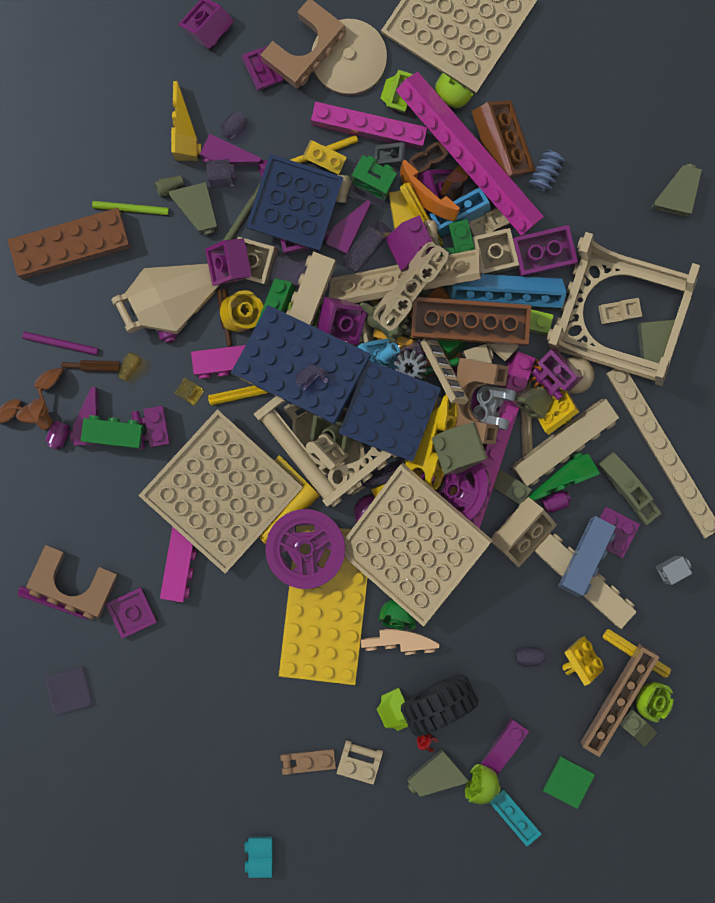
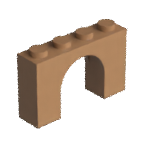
(298, 68)
(470, 375)
(89, 603)

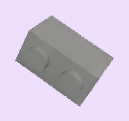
(674, 569)

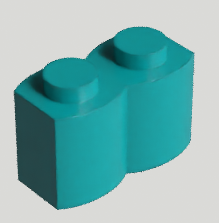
(260, 856)

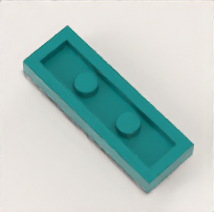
(515, 818)

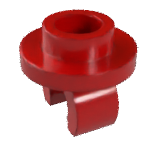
(424, 742)

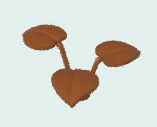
(37, 410)

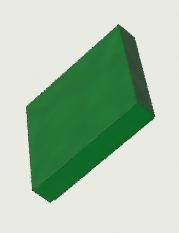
(568, 782)

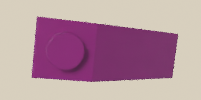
(219, 150)
(345, 232)
(89, 407)
(505, 745)

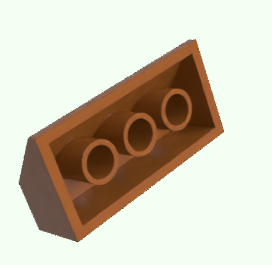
(503, 137)

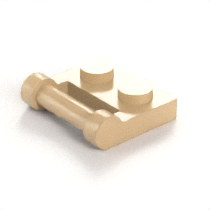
(329, 457)
(358, 768)

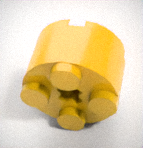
(231, 310)

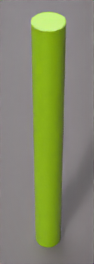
(130, 208)

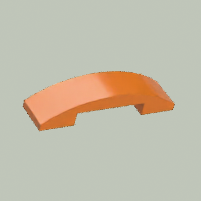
(443, 208)

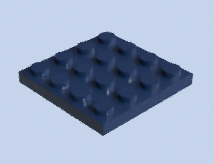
(294, 202)
(389, 410)

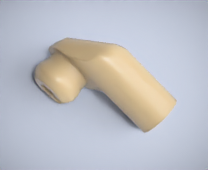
(431, 227)

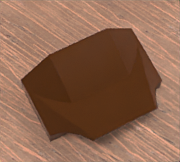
(454, 184)

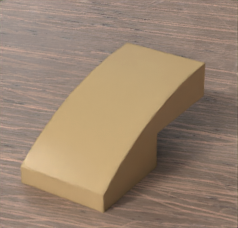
(488, 223)
(620, 311)

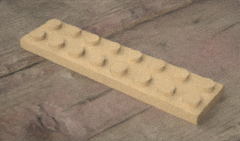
(377, 282)

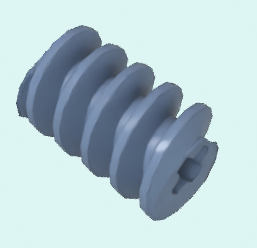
(546, 170)

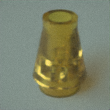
(129, 365)

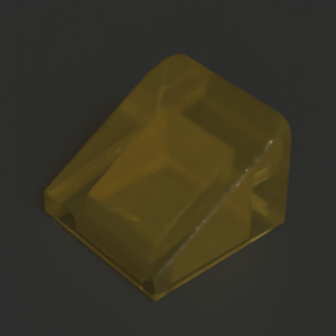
(189, 391)

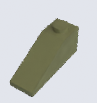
(511, 488)

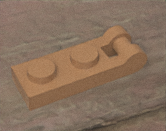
(308, 761)

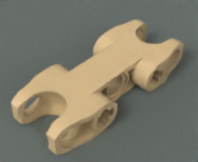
(421, 270)

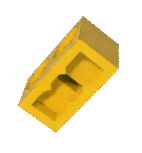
(324, 157)

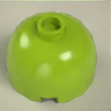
(452, 92)
(654, 701)
(483, 785)

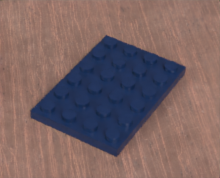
(286, 346)

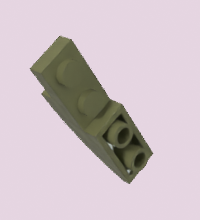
(630, 487)

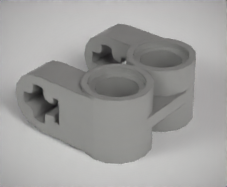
(491, 399)

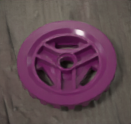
(467, 496)
(283, 538)

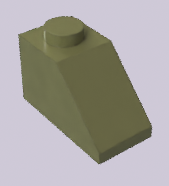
(533, 402)
(637, 727)

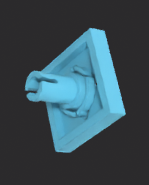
(382, 352)

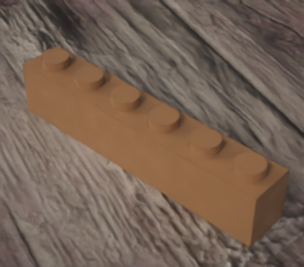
(619, 700)

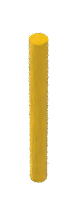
(335, 146)

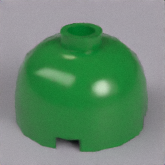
(395, 616)

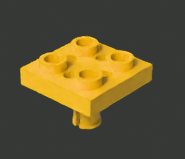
(559, 412)
(583, 661)

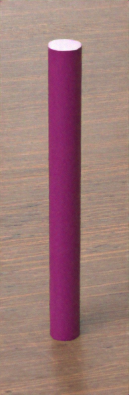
(60, 343)

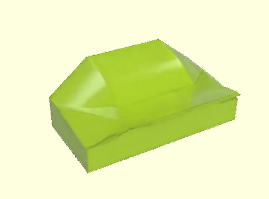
(389, 94)
(390, 710)

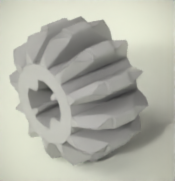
(406, 360)

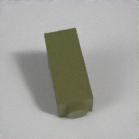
(680, 192)
(197, 207)
(654, 339)
(436, 775)

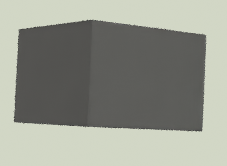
(390, 154)

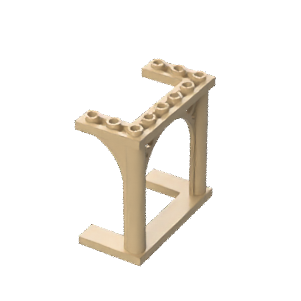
(596, 255)
(307, 463)

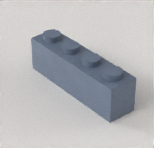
(587, 556)

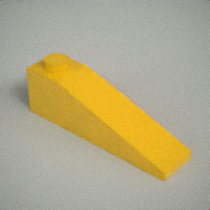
(183, 137)

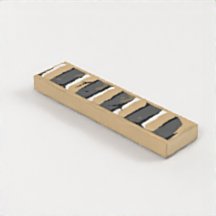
(444, 371)

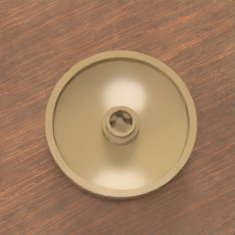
(355, 61)

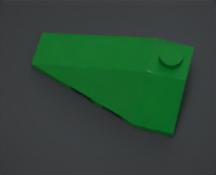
(572, 472)

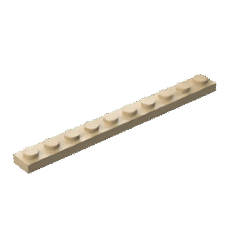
(663, 451)

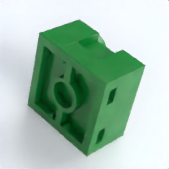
(374, 177)

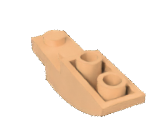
(408, 641)

